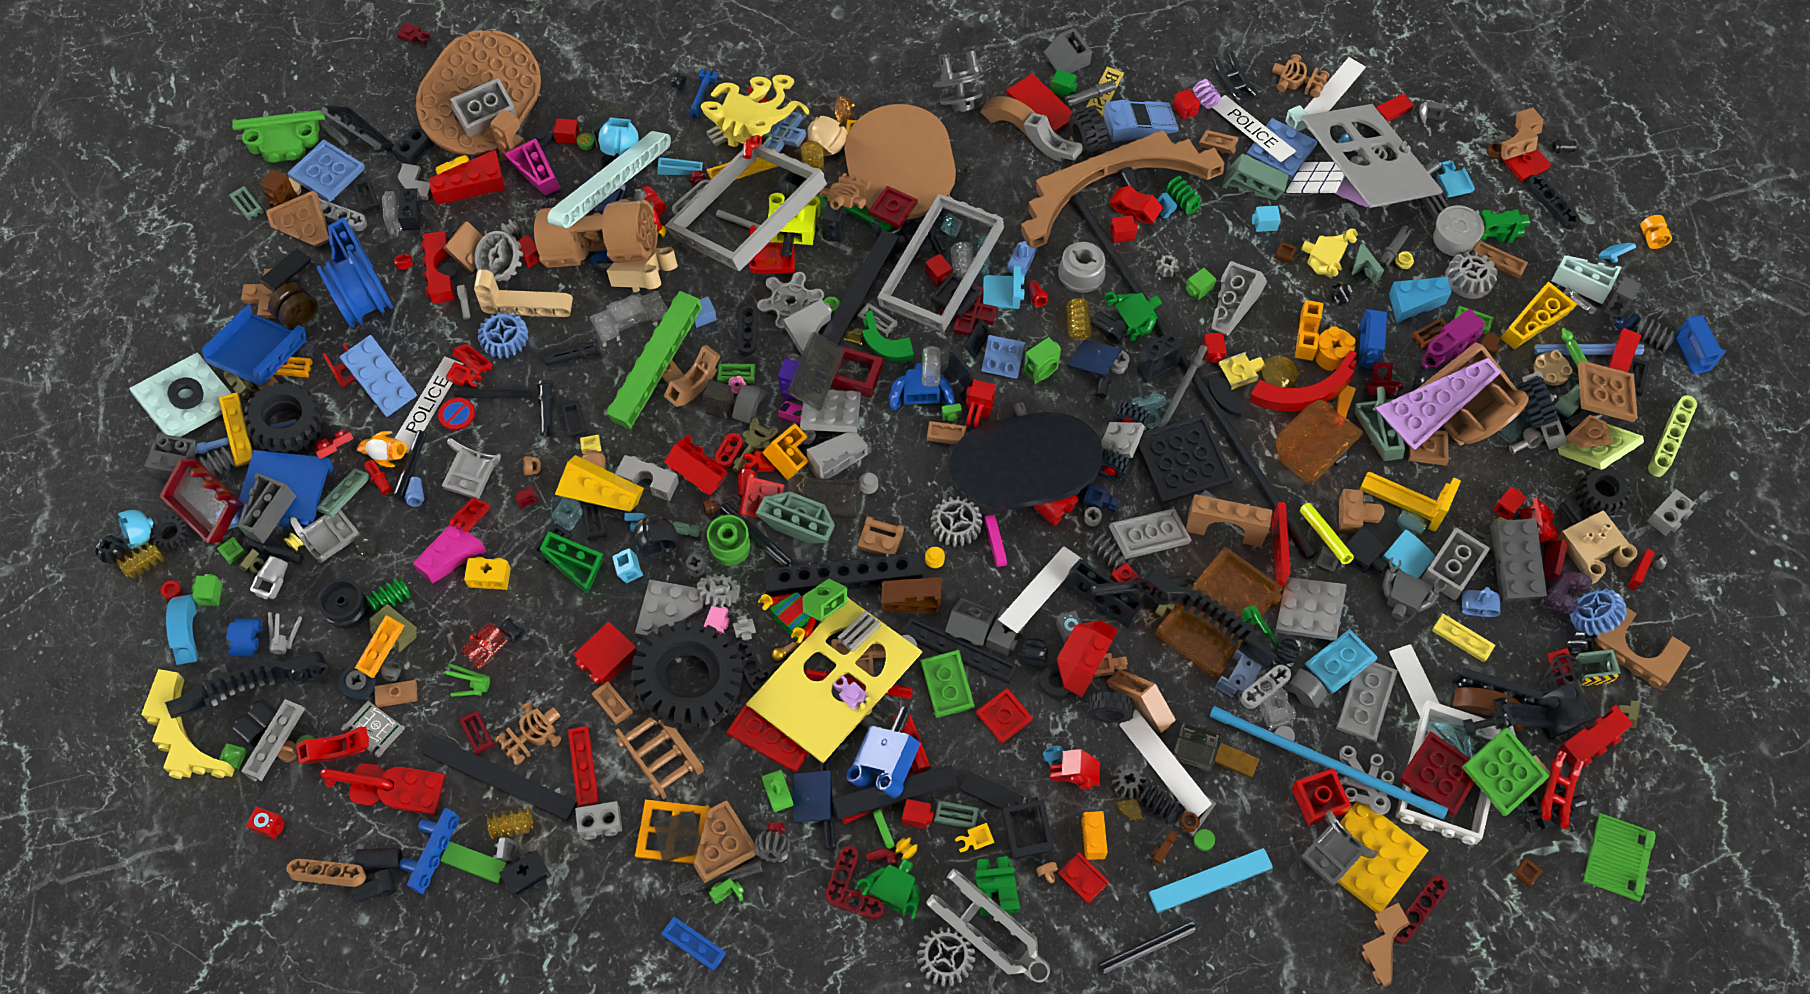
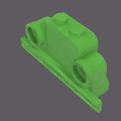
(281, 136)

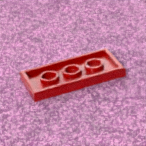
(1041, 101)
(1280, 544)
(766, 739)

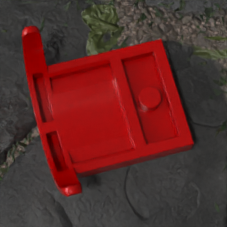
(770, 260)

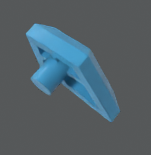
(1616, 250)

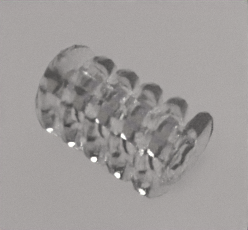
(961, 258)

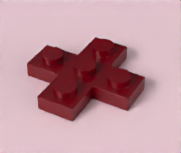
(977, 311)

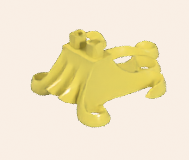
(742, 115)

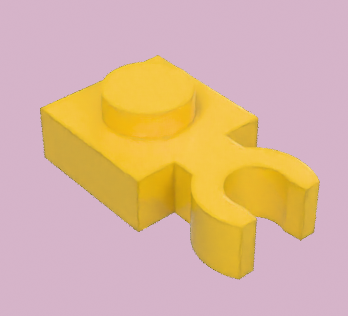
(978, 837)

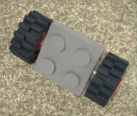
(1122, 439)

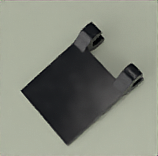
(960, 369)

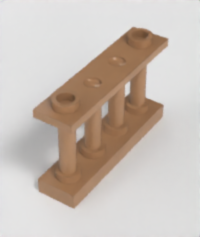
(679, 748)

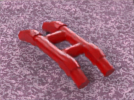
(1569, 783)

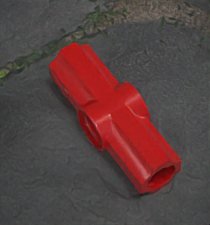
(920, 762)

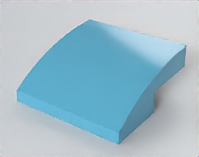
(1412, 553)

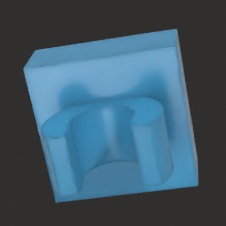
(1168, 205)
(633, 517)

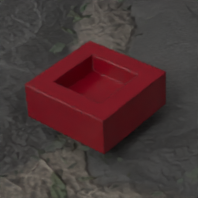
(525, 497)

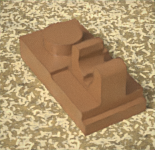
(1221, 142)

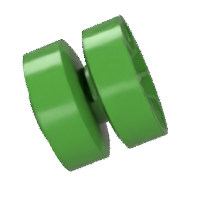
(728, 540)

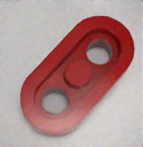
(728, 451)

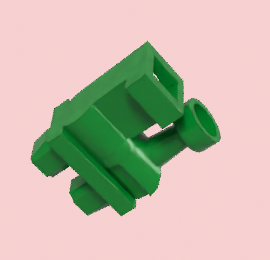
(1504, 225)
(998, 880)

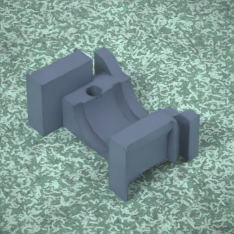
(1243, 674)

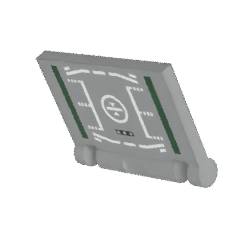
(380, 727)

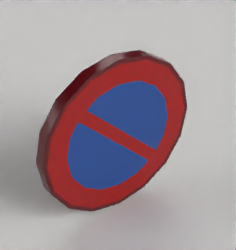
(456, 414)

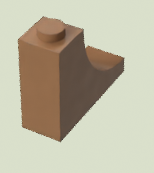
(1146, 699)

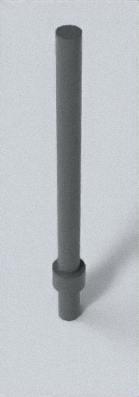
(1195, 363)

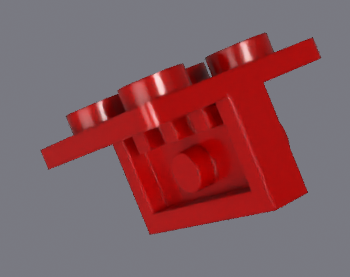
(1543, 517)

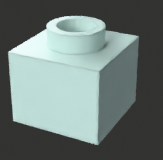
(1294, 118)

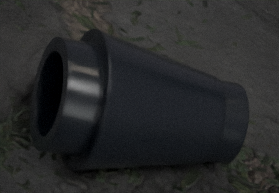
(1129, 178)

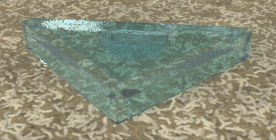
(1455, 736)

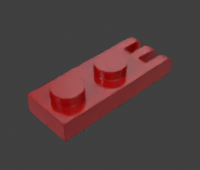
(469, 514)

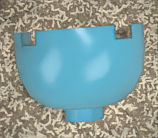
(135, 527)

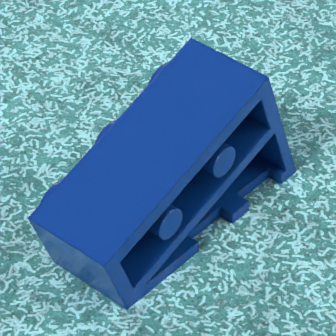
(343, 239)

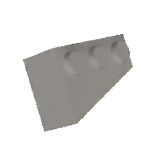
(836, 454)

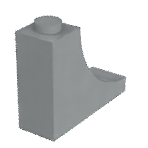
(806, 321)

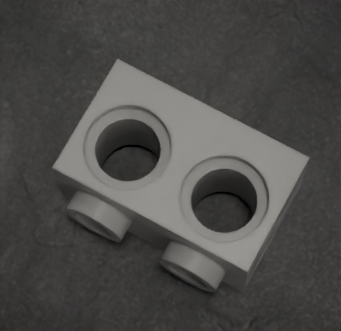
(1671, 512)
(598, 814)

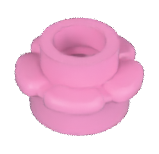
(733, 380)

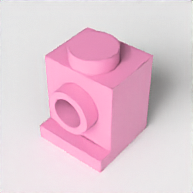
(718, 619)

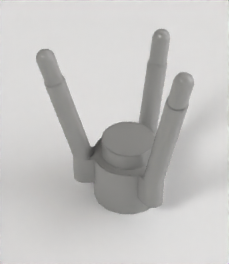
(278, 643)

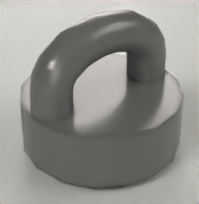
(390, 670)

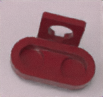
(1392, 387)

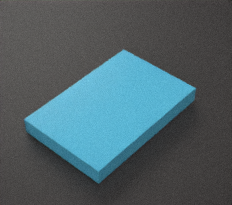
(1340, 661)

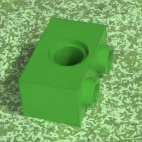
(824, 599)

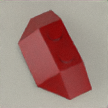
(1084, 654)

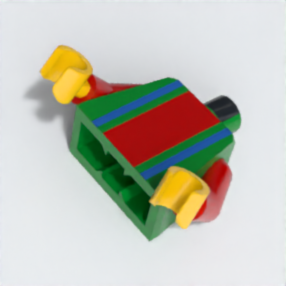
(788, 613)

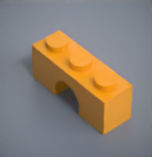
(1308, 328)

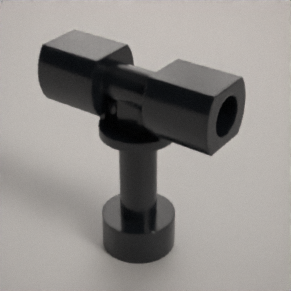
(1498, 720)

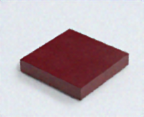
(893, 207)

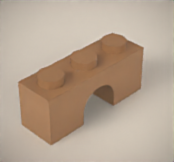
(504, 129)

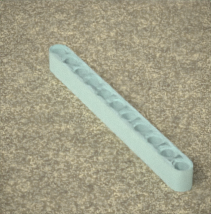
(608, 179)

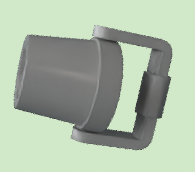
(272, 572)

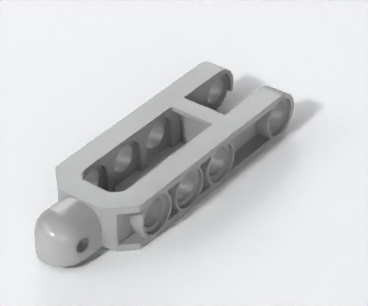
(1030, 963)

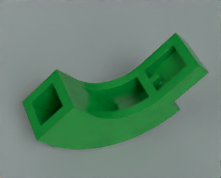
(890, 350)

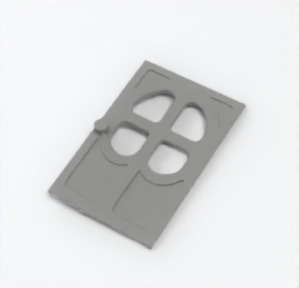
(1382, 180)

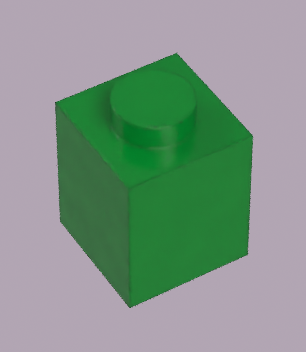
(1063, 83)

